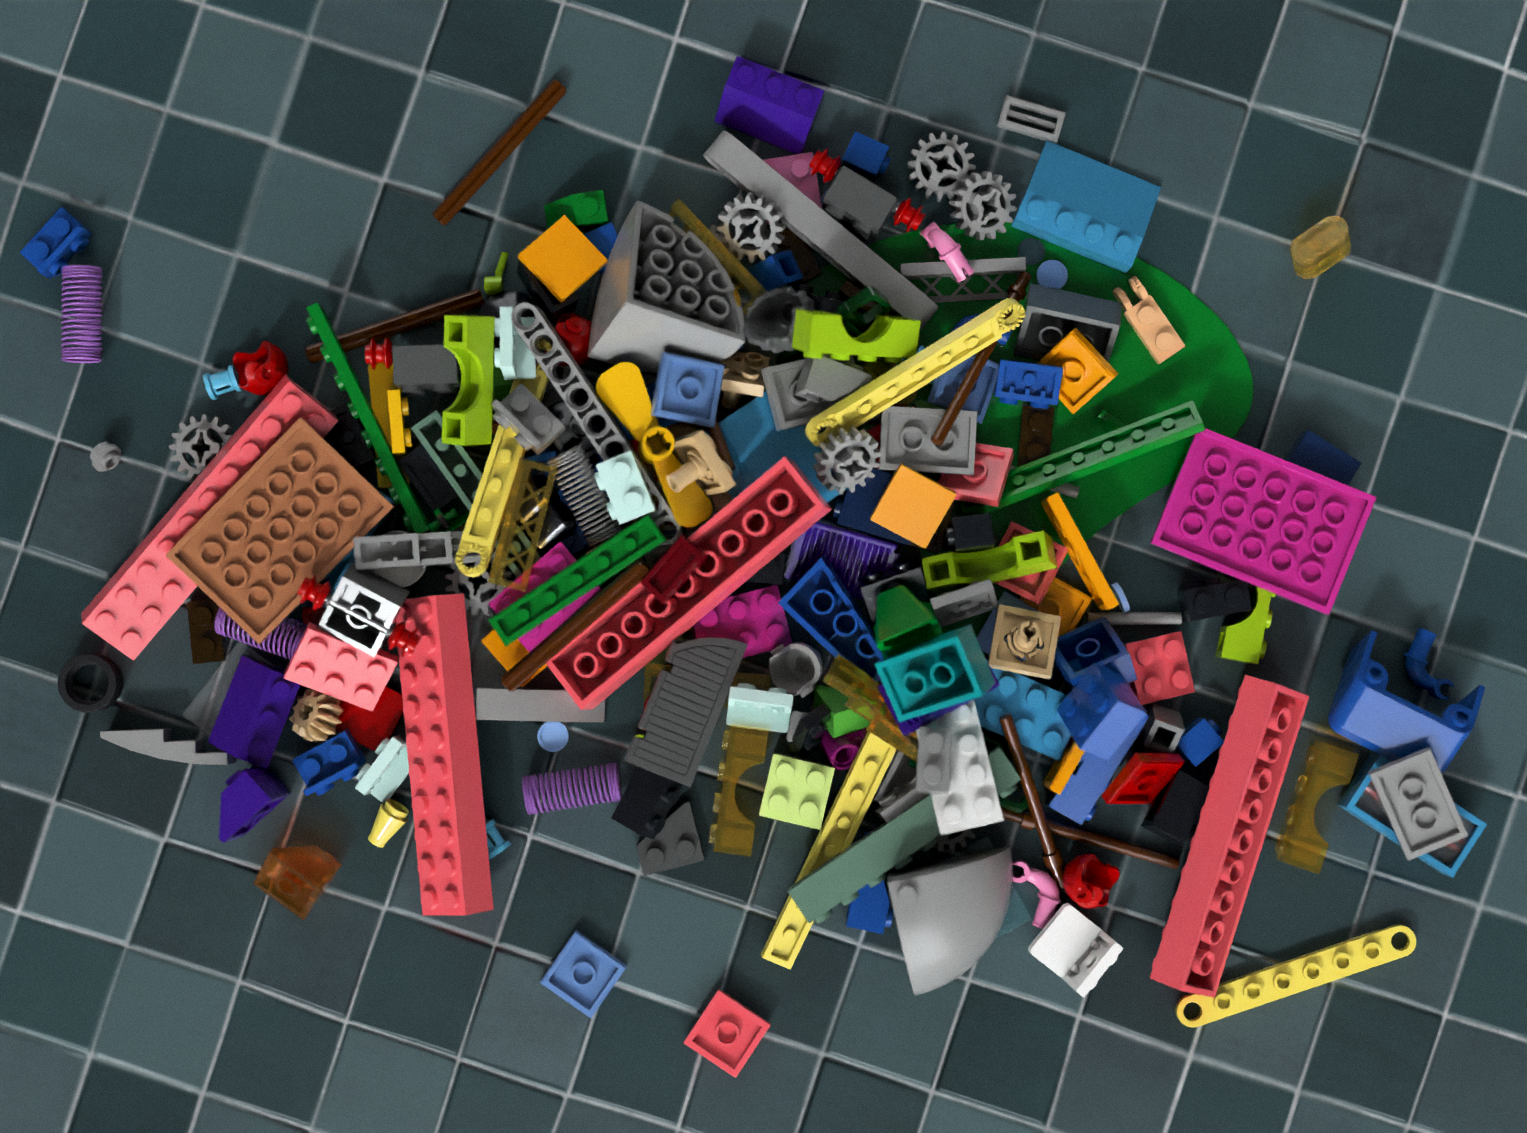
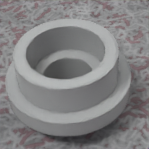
(105, 456)

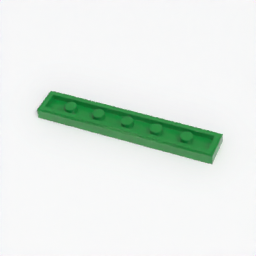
(577, 579)

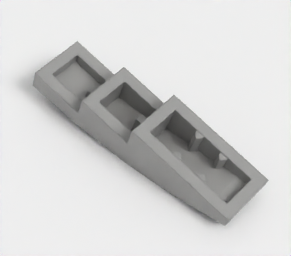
(409, 550)
(533, 705)
(159, 744)

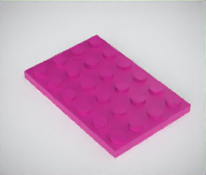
(1263, 520)

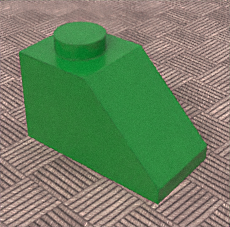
(584, 210)

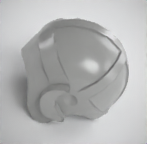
(795, 668)

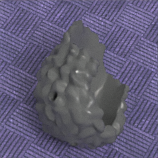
(773, 318)

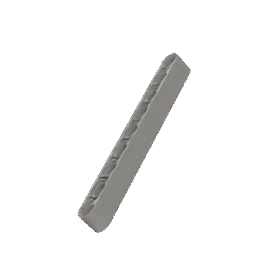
(818, 228)
(593, 407)

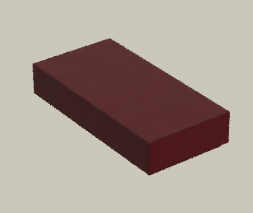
(673, 569)

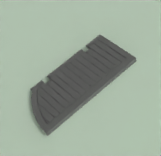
(685, 707)

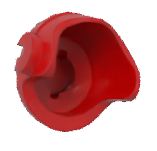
(575, 334)
(261, 369)
(1089, 881)

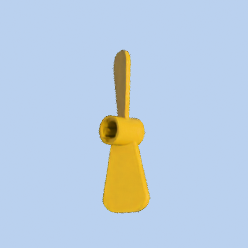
(627, 398)

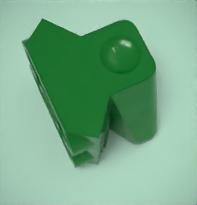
(903, 621)

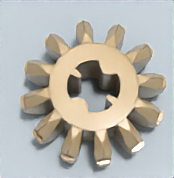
(316, 715)

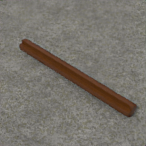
(499, 152)
(402, 323)
(575, 625)

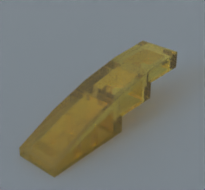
(868, 702)

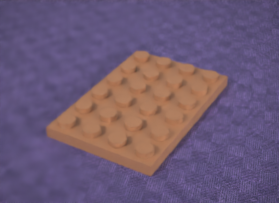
(278, 526)

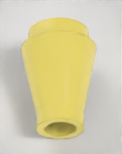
(388, 821)

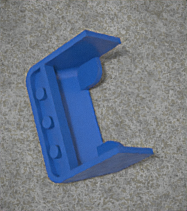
(1390, 724)

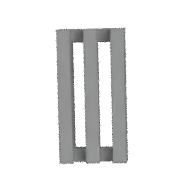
(1029, 131)

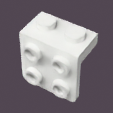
(1075, 949)

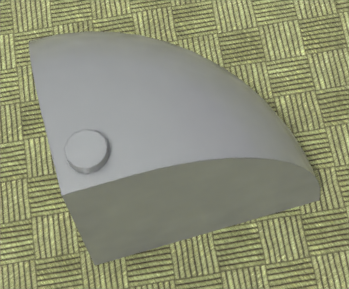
(663, 296)
(950, 913)

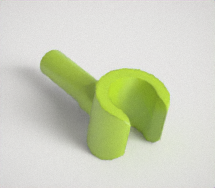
(494, 284)

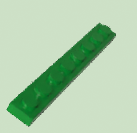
(361, 408)
(1095, 455)

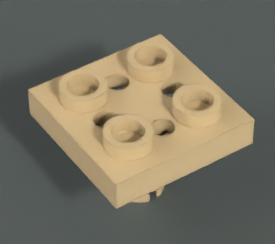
(742, 376)
(699, 464)
(1026, 630)

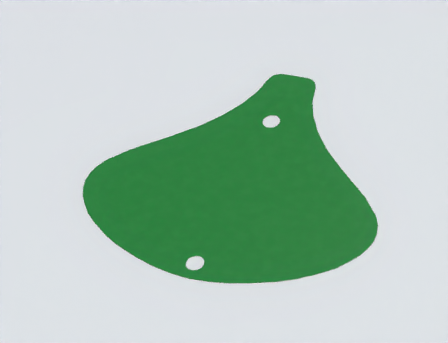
(1206, 370)

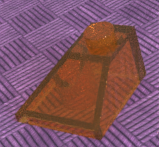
(297, 877)

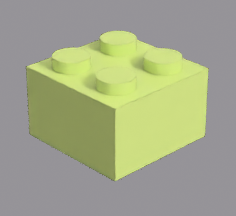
(796, 790)

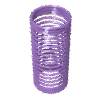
(88, 290)
(231, 627)
(532, 794)

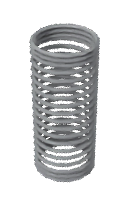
(600, 532)

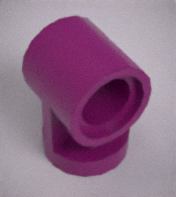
(842, 749)

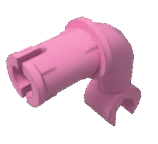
(948, 251)
(1048, 892)

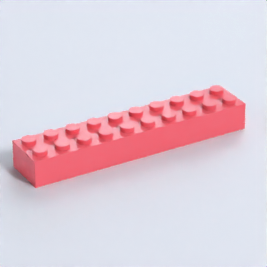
(737, 545)
(148, 583)
(444, 759)
(1229, 837)

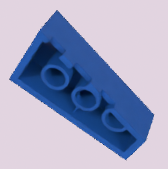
(833, 617)
(1090, 780)

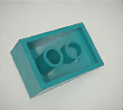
(935, 674)

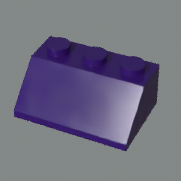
(769, 105)
(253, 712)
(248, 800)

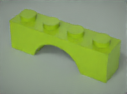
(824, 333)
(470, 415)
(1017, 558)
(1244, 638)

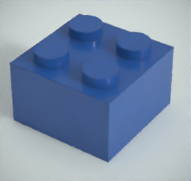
(1091, 644)
(1101, 711)

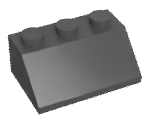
(1056, 312)

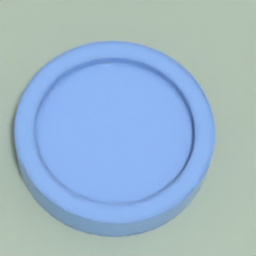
(1052, 274)
(1120, 596)
(553, 736)

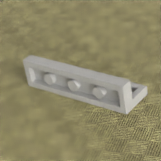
(981, 268)

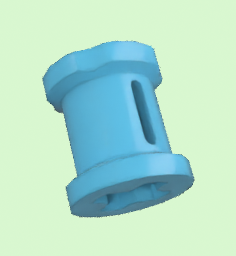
(221, 382)
(500, 843)

